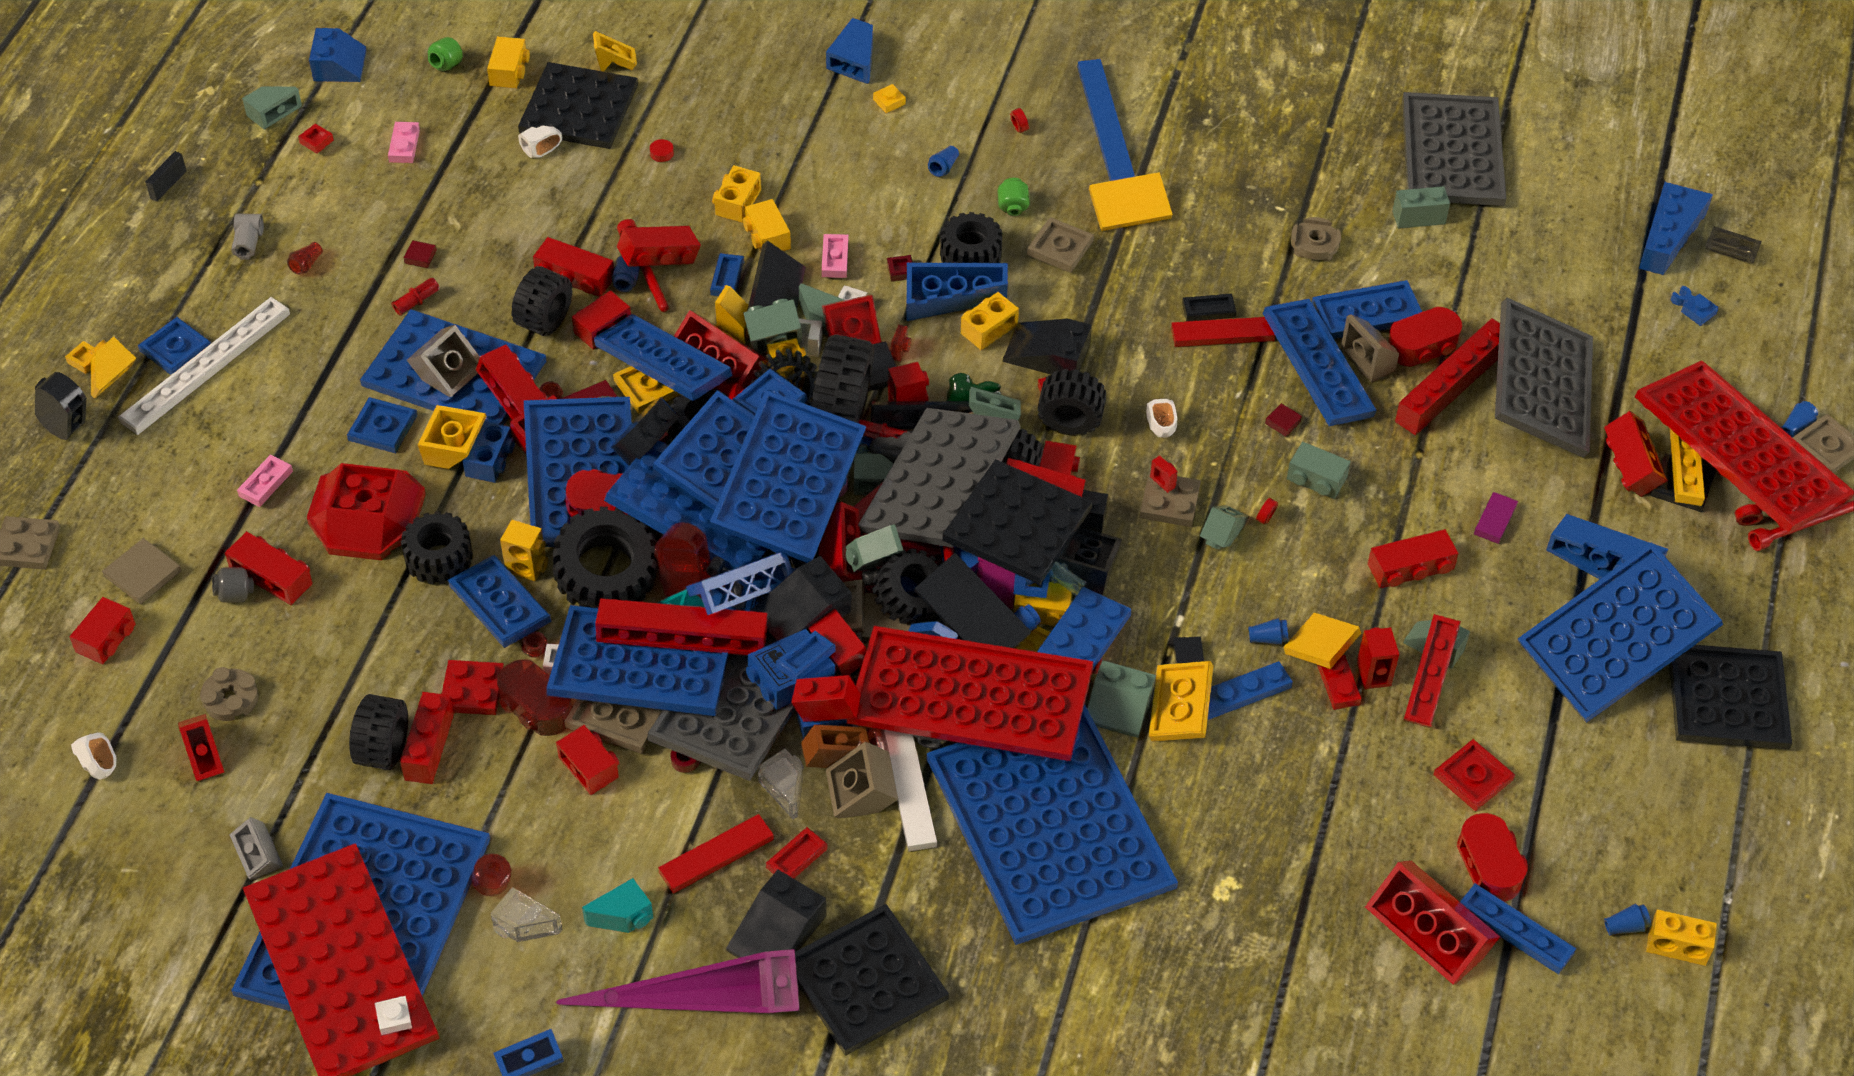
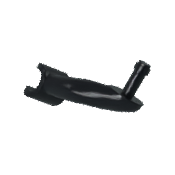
(717, 567)

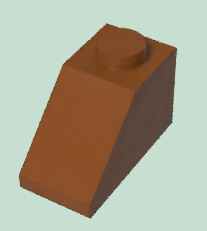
(830, 743)

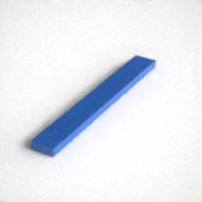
(1105, 120)

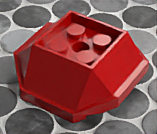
(364, 509)

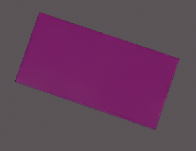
(1495, 517)

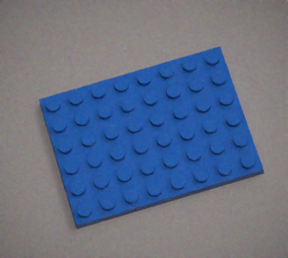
(1052, 832)
(416, 868)

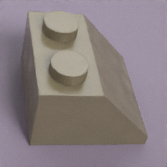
(1368, 349)
(446, 361)
(861, 782)

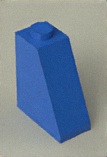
(852, 51)

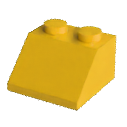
(449, 436)

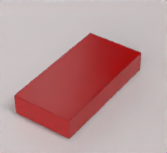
(797, 854)

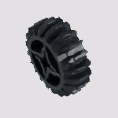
(792, 374)

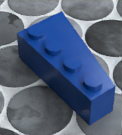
(1674, 221)
(951, 286)
(1593, 546)

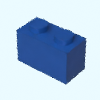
(529, 1055)

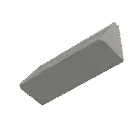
(255, 848)

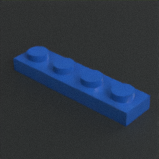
(1248, 689)
(1519, 929)

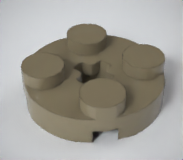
(1320, 249)
(228, 680)

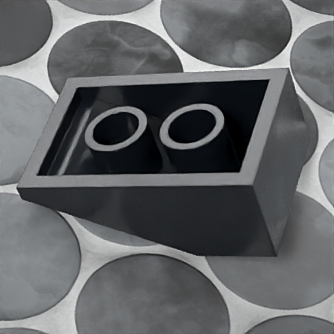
(1049, 345)
(1091, 557)
(804, 599)
(779, 918)

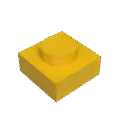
(889, 98)
(81, 357)

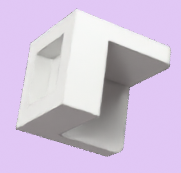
(812, 336)

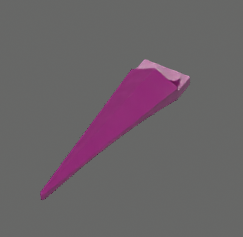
(745, 984)

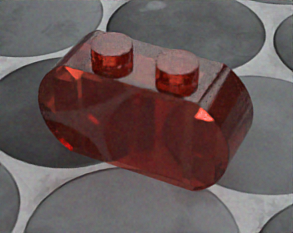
(682, 557)
(524, 693)

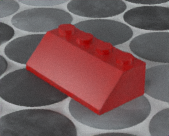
(721, 346)
(1431, 921)

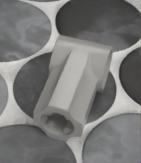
(246, 229)

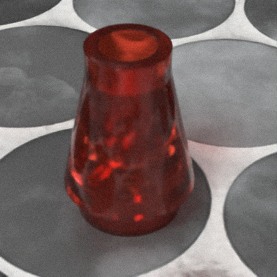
(303, 259)

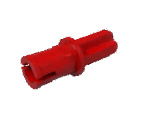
(415, 296)
(876, 430)

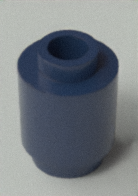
(624, 277)

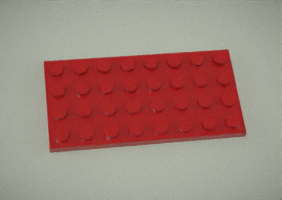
(1745, 445)
(972, 692)
(338, 961)

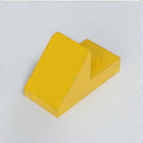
(611, 50)

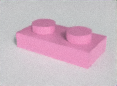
(403, 142)
(835, 255)
(264, 480)

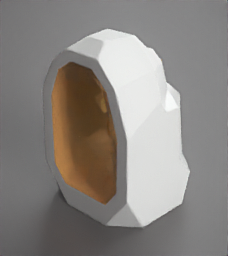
(540, 140)
(1162, 417)
(95, 755)

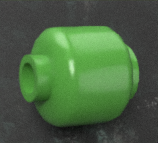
(445, 54)
(1013, 196)

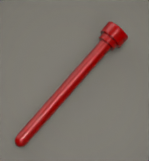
(647, 272)
(1762, 538)

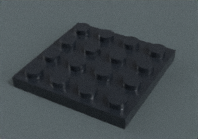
(580, 104)
(1017, 521)
(1731, 697)
(867, 979)

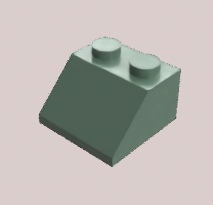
(772, 324)
(1121, 698)

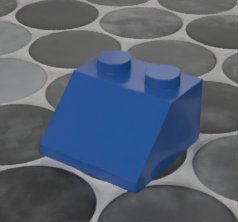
(336, 56)

